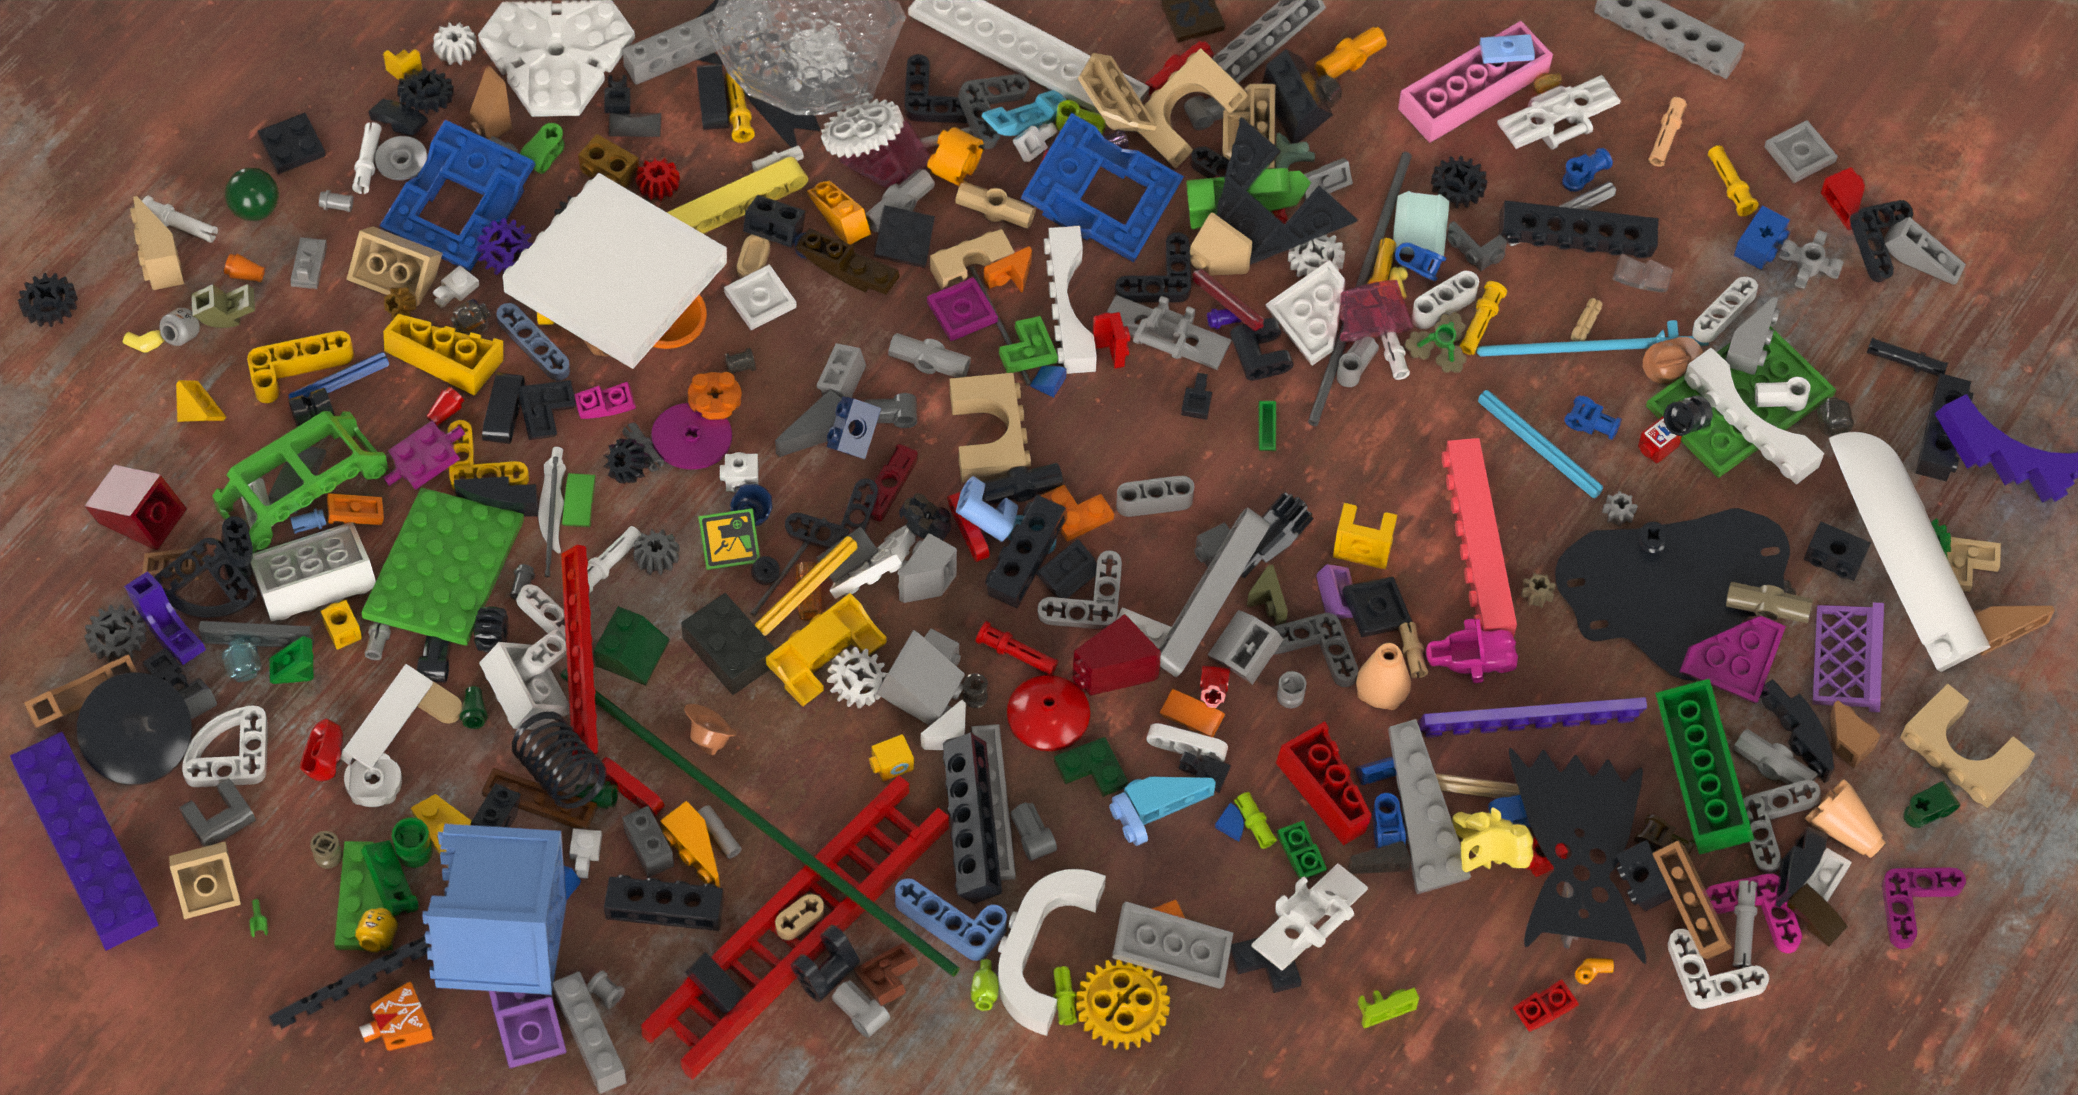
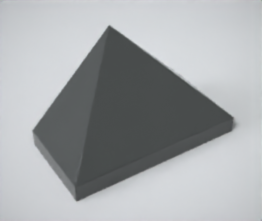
(635, 124)

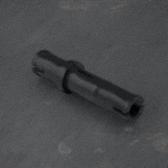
(1897, 354)

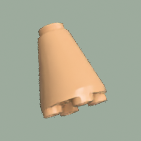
(1384, 678)
(1847, 820)

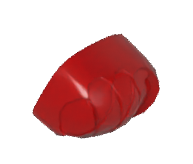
(322, 751)

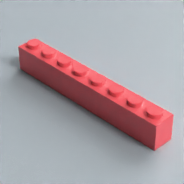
(1479, 535)

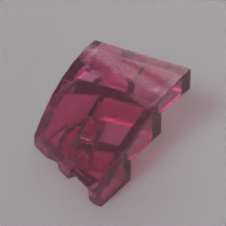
(892, 162)
(1373, 311)

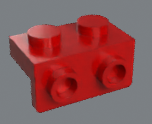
(1111, 333)

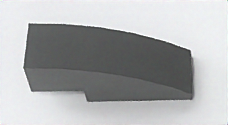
(289, 480)

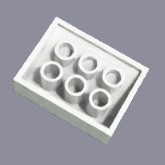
(312, 571)

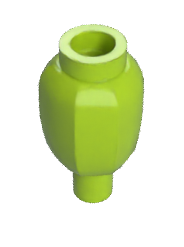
(984, 986)

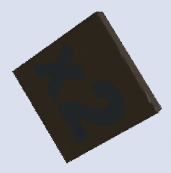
(1192, 18)

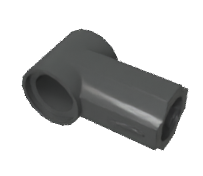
(1203, 112)
(899, 410)
(1035, 838)

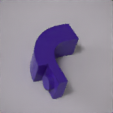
(162, 619)

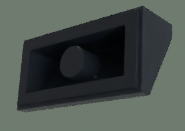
(715, 983)

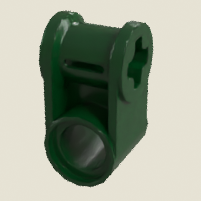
(1931, 805)

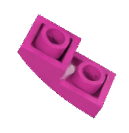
(607, 402)

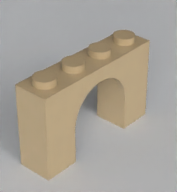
(1197, 75)
(997, 396)
(1981, 779)

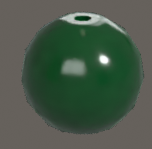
(251, 194)

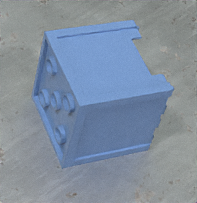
(500, 909)

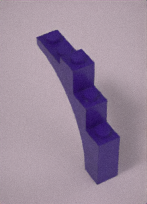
(1983, 443)

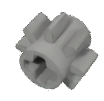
(1619, 508)

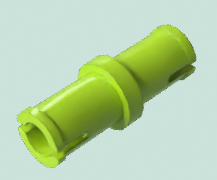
(1255, 820)

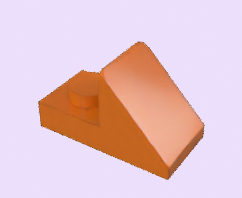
(1011, 267)

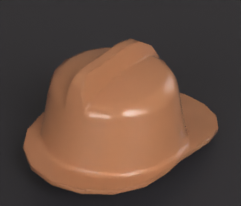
(1670, 358)
(708, 728)

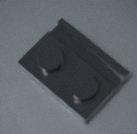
(1068, 570)

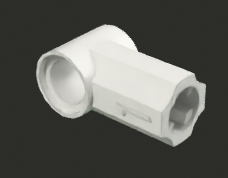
(1782, 394)

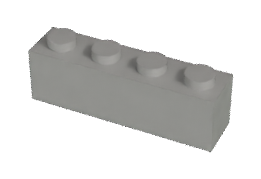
(589, 1032)

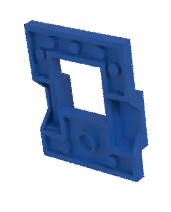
(473, 164)
(1071, 168)

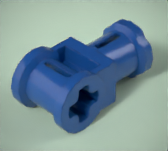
(1582, 169)
(1591, 418)

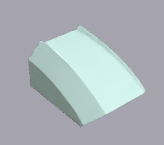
(1421, 221)

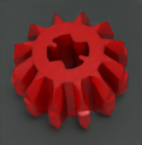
(657, 179)

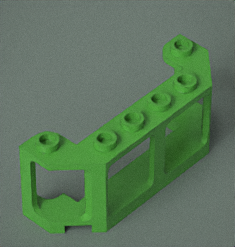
(370, 463)

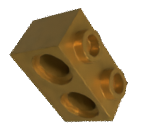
(610, 159)

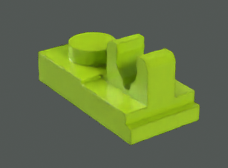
(1396, 1005)

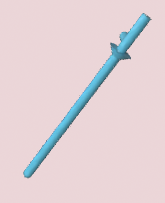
(1582, 346)

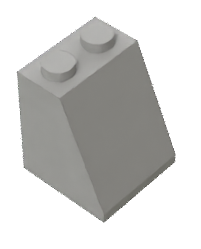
(922, 680)

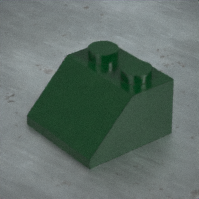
(630, 646)

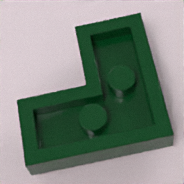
(1093, 759)

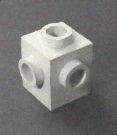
(739, 470)

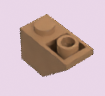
(1851, 735)

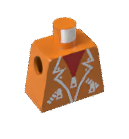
(398, 1020)

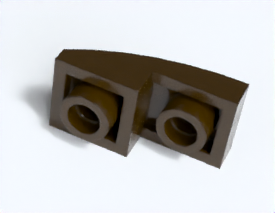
(1818, 913)

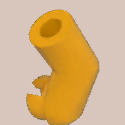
(1591, 967)

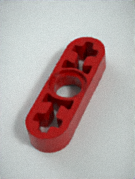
(969, 531)
(631, 787)

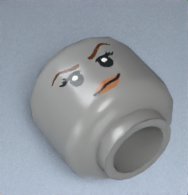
(179, 326)

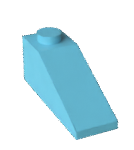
(1165, 795)

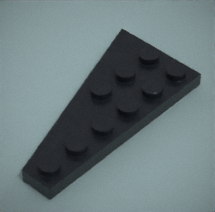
(339, 989)

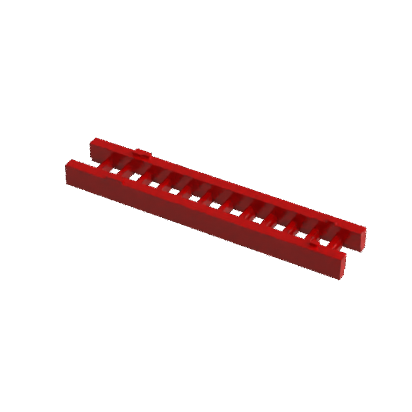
(842, 916)

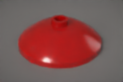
(1048, 726)

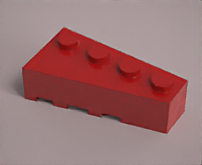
(1325, 782)

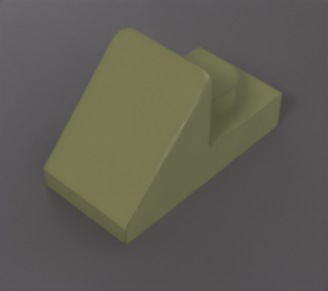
(1268, 592)

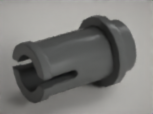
(523, 576)

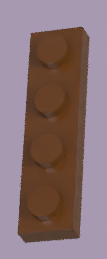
(538, 802)

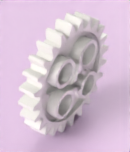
(862, 128)

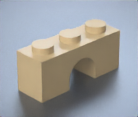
(950, 264)

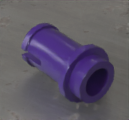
(1221, 317)

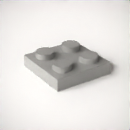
(1800, 151)

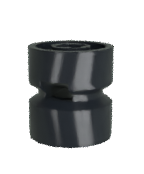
(306, 408)
(1688, 415)

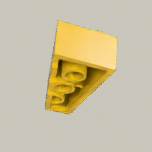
(442, 352)

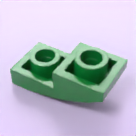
(1300, 850)

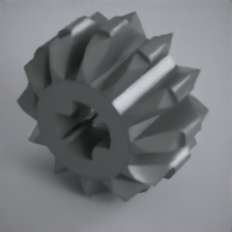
(656, 551)

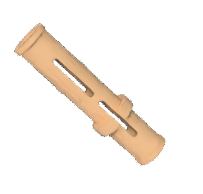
(1670, 124)

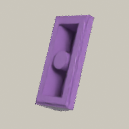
(1331, 583)

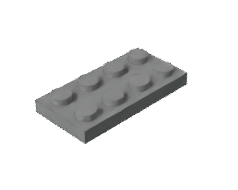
(1172, 945)

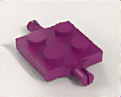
(423, 455)

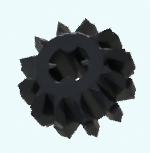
(626, 460)
(490, 628)

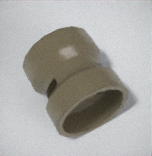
(328, 855)

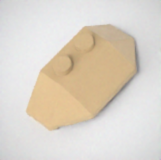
(1114, 95)
(1257, 109)

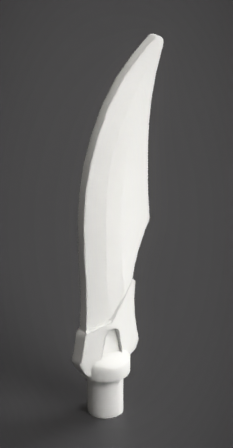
(543, 512)

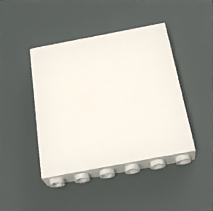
(614, 270)

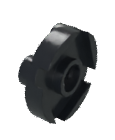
(925, 517)

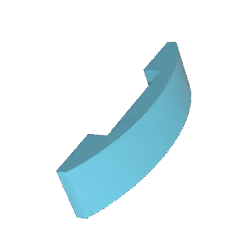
(1021, 118)

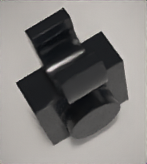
(1197, 400)
(1205, 769)

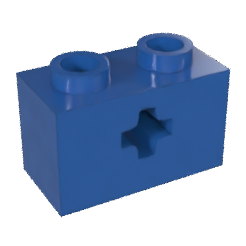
(1762, 237)

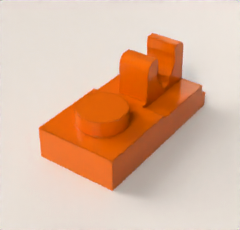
(355, 509)

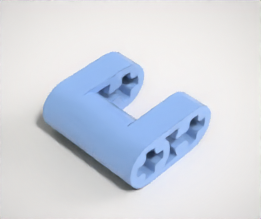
(996, 521)

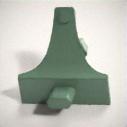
(1292, 152)

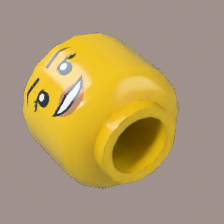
(376, 929)

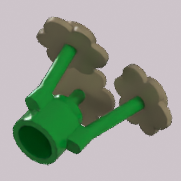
(1446, 333)

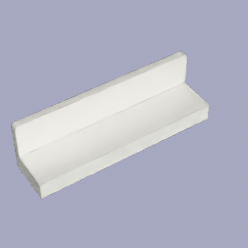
(387, 717)

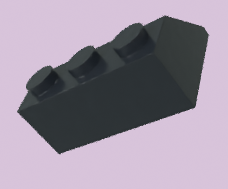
(1297, 96)

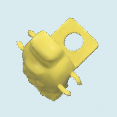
(1492, 840)

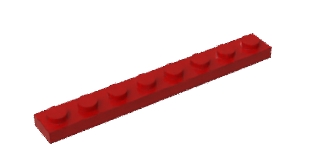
(579, 646)

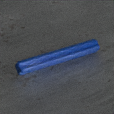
(345, 375)

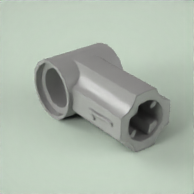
(1355, 361)
(865, 1014)

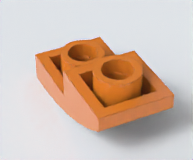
(1192, 713)

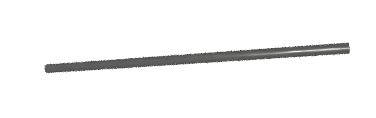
(1362, 280)

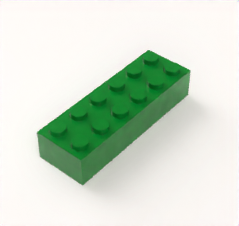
(1704, 766)

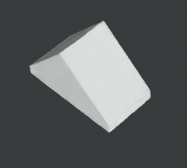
(946, 728)

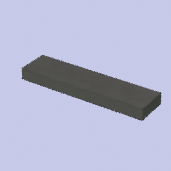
(259, 634)

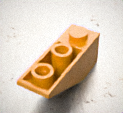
(840, 211)
(689, 835)

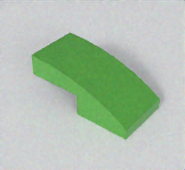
(578, 500)

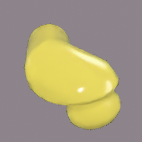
(1399, 274)
(145, 342)

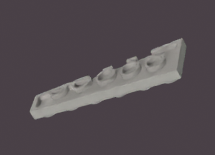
(1428, 824)

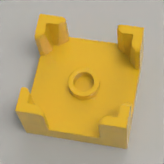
(1362, 543)

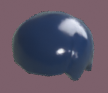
(754, 497)

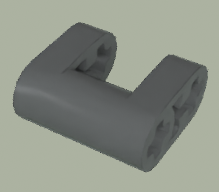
(225, 823)

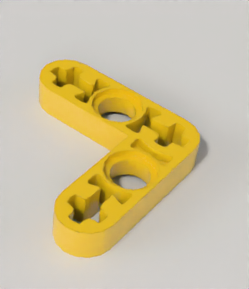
(469, 469)

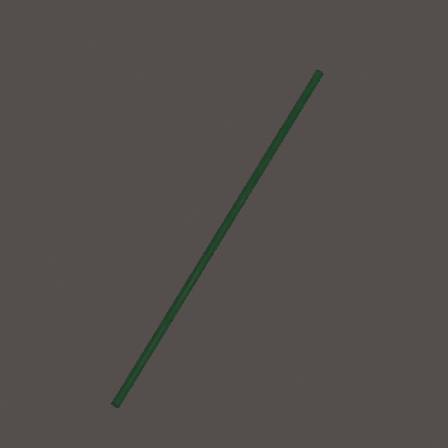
(774, 833)

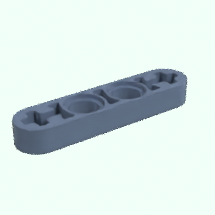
(535, 340)

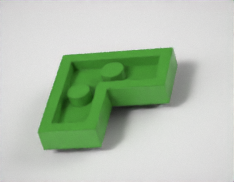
(1032, 351)

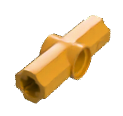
(1351, 53)

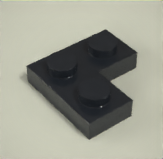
(540, 401)
(1249, 959)

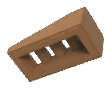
(188, 565)

